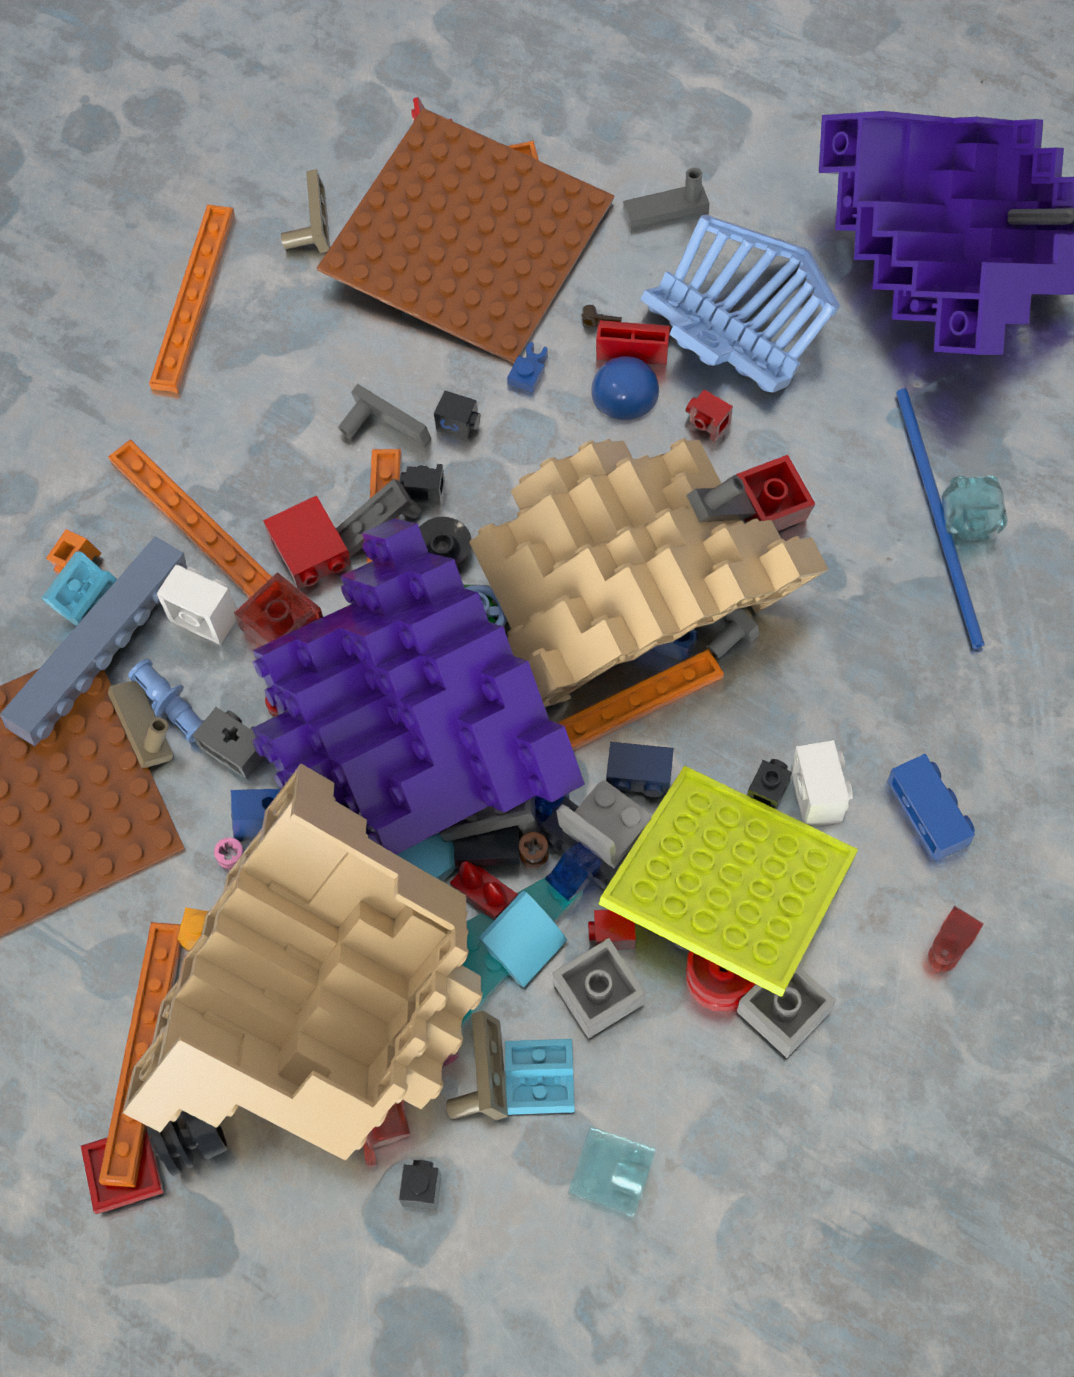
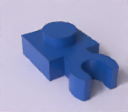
(529, 370)

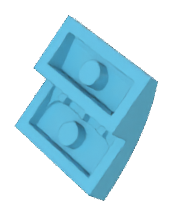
(78, 588)
(523, 938)
(539, 1076)

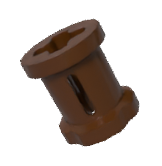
(527, 844)

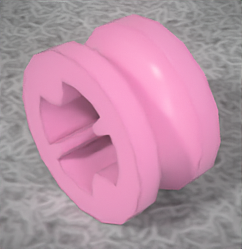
(222, 846)

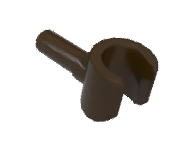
(592, 318)

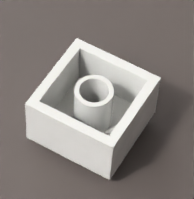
(198, 603)
(820, 783)

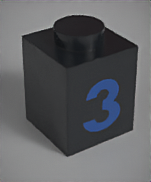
(456, 414)

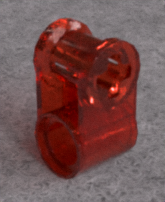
(954, 936)

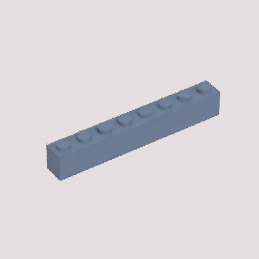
(91, 644)

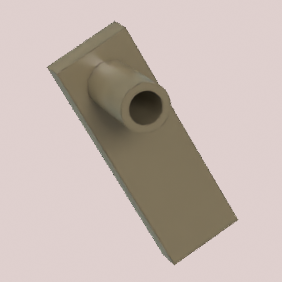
(318, 231)
(141, 725)
(489, 1072)

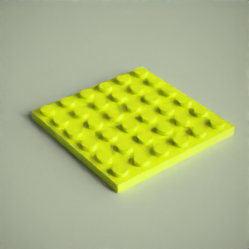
(730, 879)

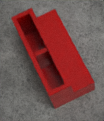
(635, 340)

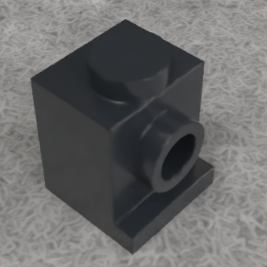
(424, 483)
(768, 792)

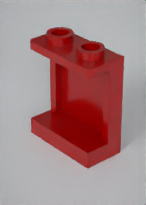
(307, 542)

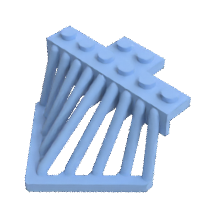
(724, 336)

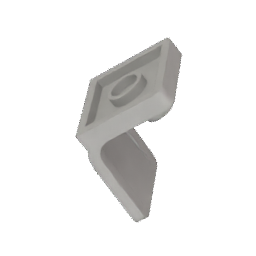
(605, 822)

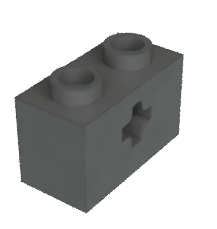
(228, 741)

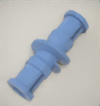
(167, 700)

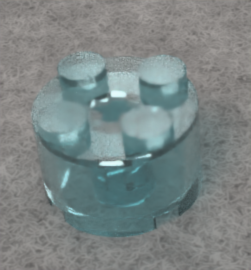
(974, 508)

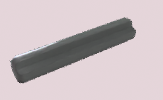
(1041, 216)

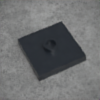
(489, 848)

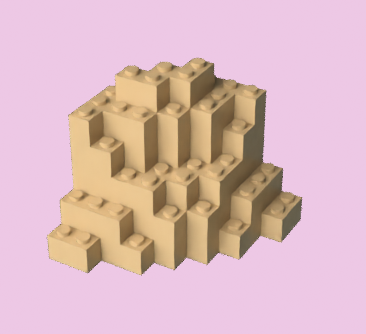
(621, 564)
(314, 984)

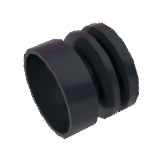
(182, 1137)

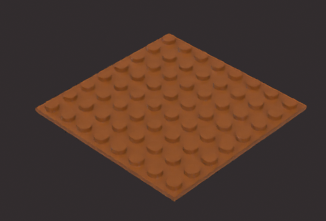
(476, 244)
(74, 809)

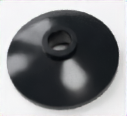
(448, 533)

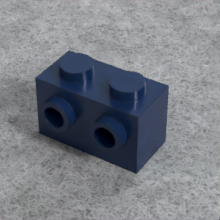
(639, 768)

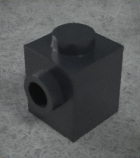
(420, 1185)

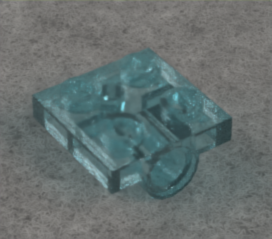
(612, 1171)

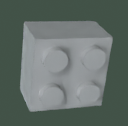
(598, 988)
(789, 1018)

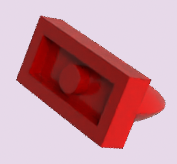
(483, 889)

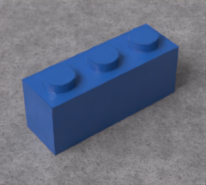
(931, 807)

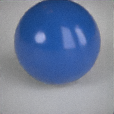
(625, 388)

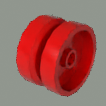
(712, 987)

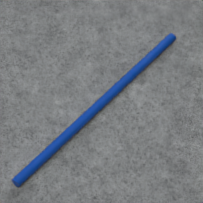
(937, 511)

